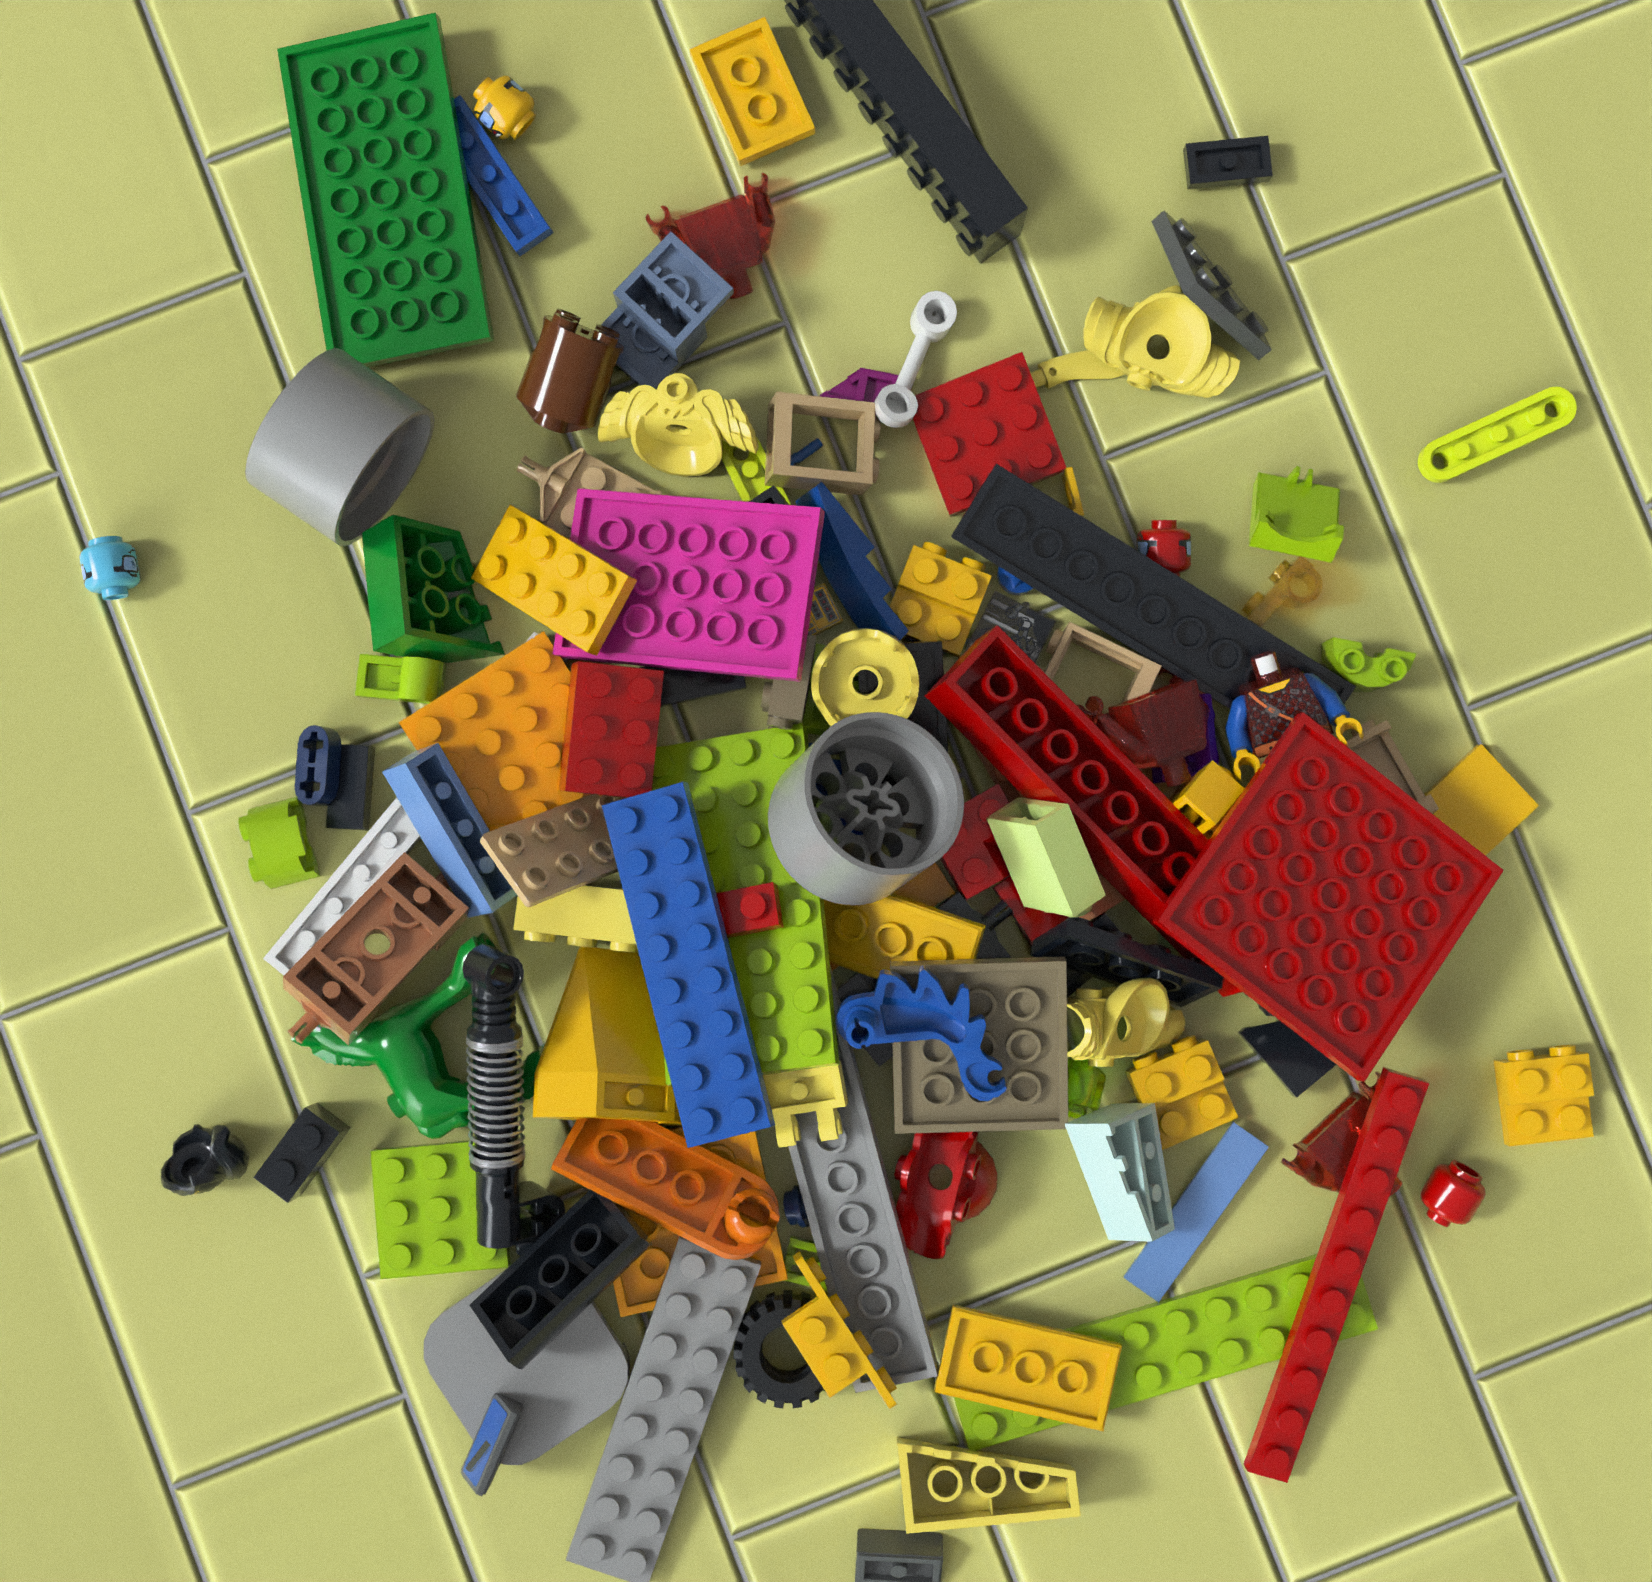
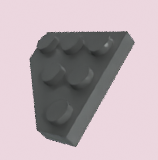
(1209, 285)

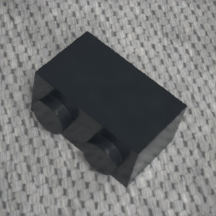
(302, 1152)

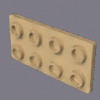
(554, 849)

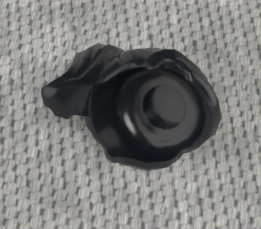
(204, 1160)

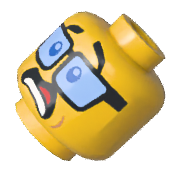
(504, 107)

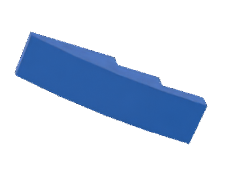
(847, 567)

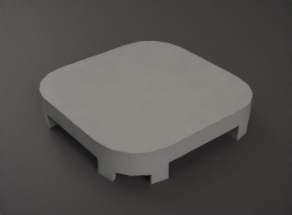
(560, 1388)

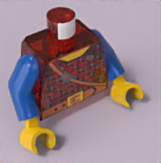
(1272, 702)

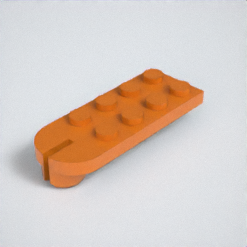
(671, 1184)

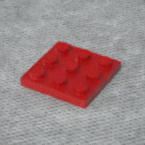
(982, 422)

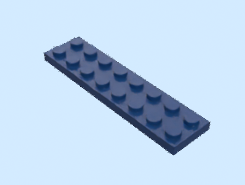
(688, 965)

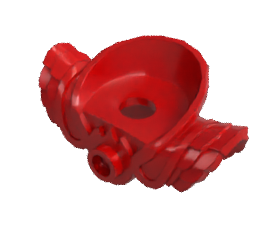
(931, 1213)

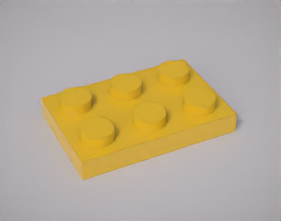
(752, 91)

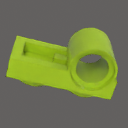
(400, 678)

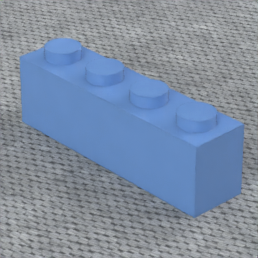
(449, 828)

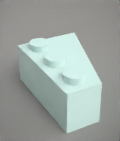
(1125, 1170)

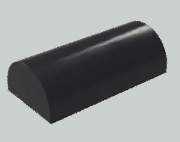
(559, 1277)

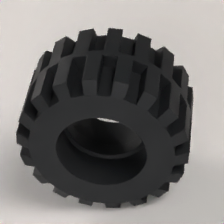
(751, 1364)

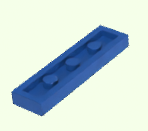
(498, 185)

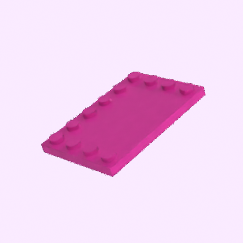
(714, 583)

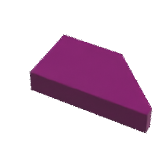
(862, 385)

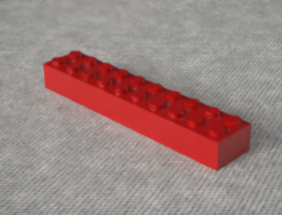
(1063, 757)

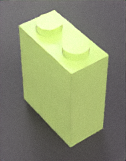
(1046, 857)

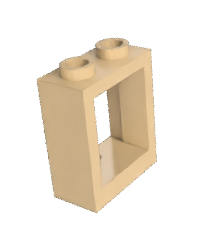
(778, 443)
(1144, 669)

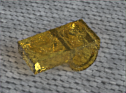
(1261, 607)

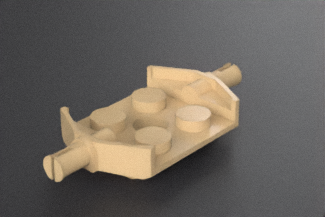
(576, 471)

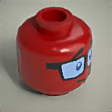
(1166, 545)

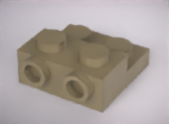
(787, 699)

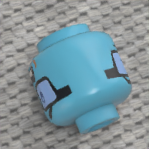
(110, 567)

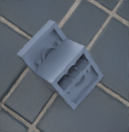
(665, 311)

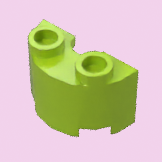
(1366, 673)
(279, 843)

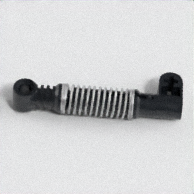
(497, 1146)

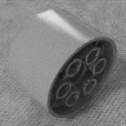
(339, 446)
(849, 866)

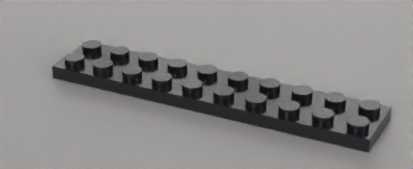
(1122, 589)

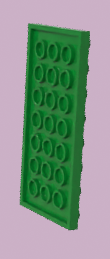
(385, 192)

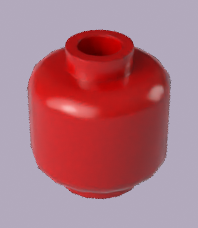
(1452, 1193)

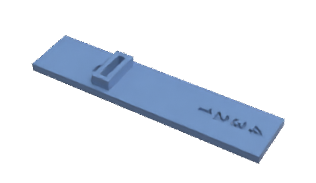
(1197, 1211)

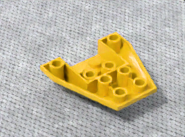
(604, 1047)

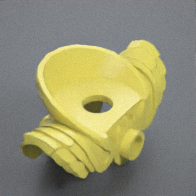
(1193, 362)
(677, 425)
(1148, 1018)

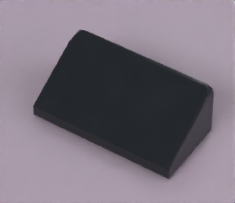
(353, 800)

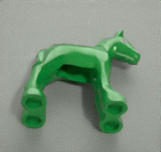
(413, 1057)

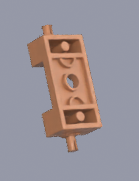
(344, 982)

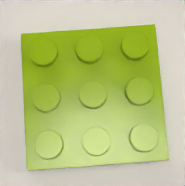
(428, 1212)

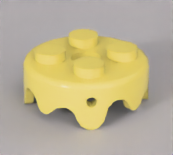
(858, 651)

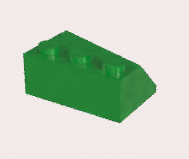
(408, 585)

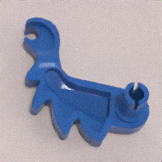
(922, 1013)

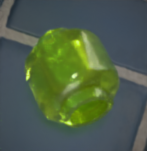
(1084, 1088)

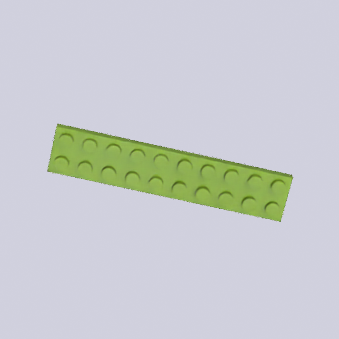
(1184, 1343)

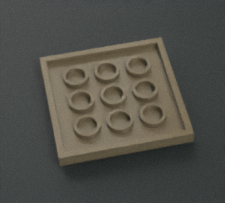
(1024, 1031)

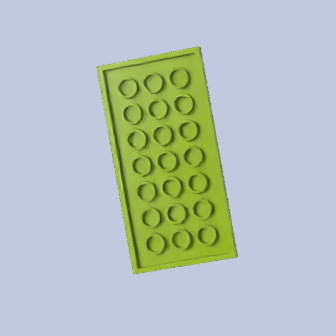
(779, 970)

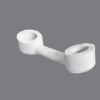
(896, 402)

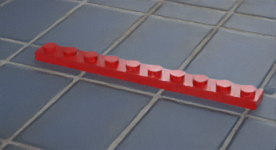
(1335, 1274)

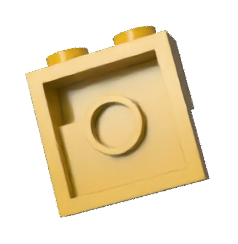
(939, 596)
(1184, 1088)
(1544, 1095)

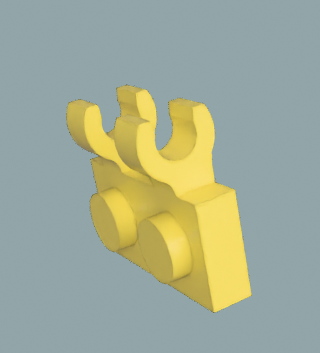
(803, 1092)

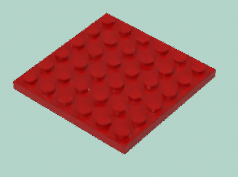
(1329, 896)

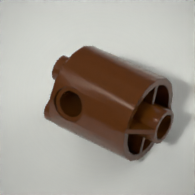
(569, 373)

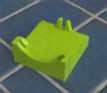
(1295, 516)

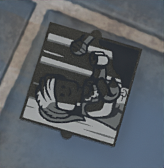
(1022, 624)

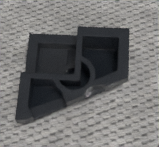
(1287, 1055)

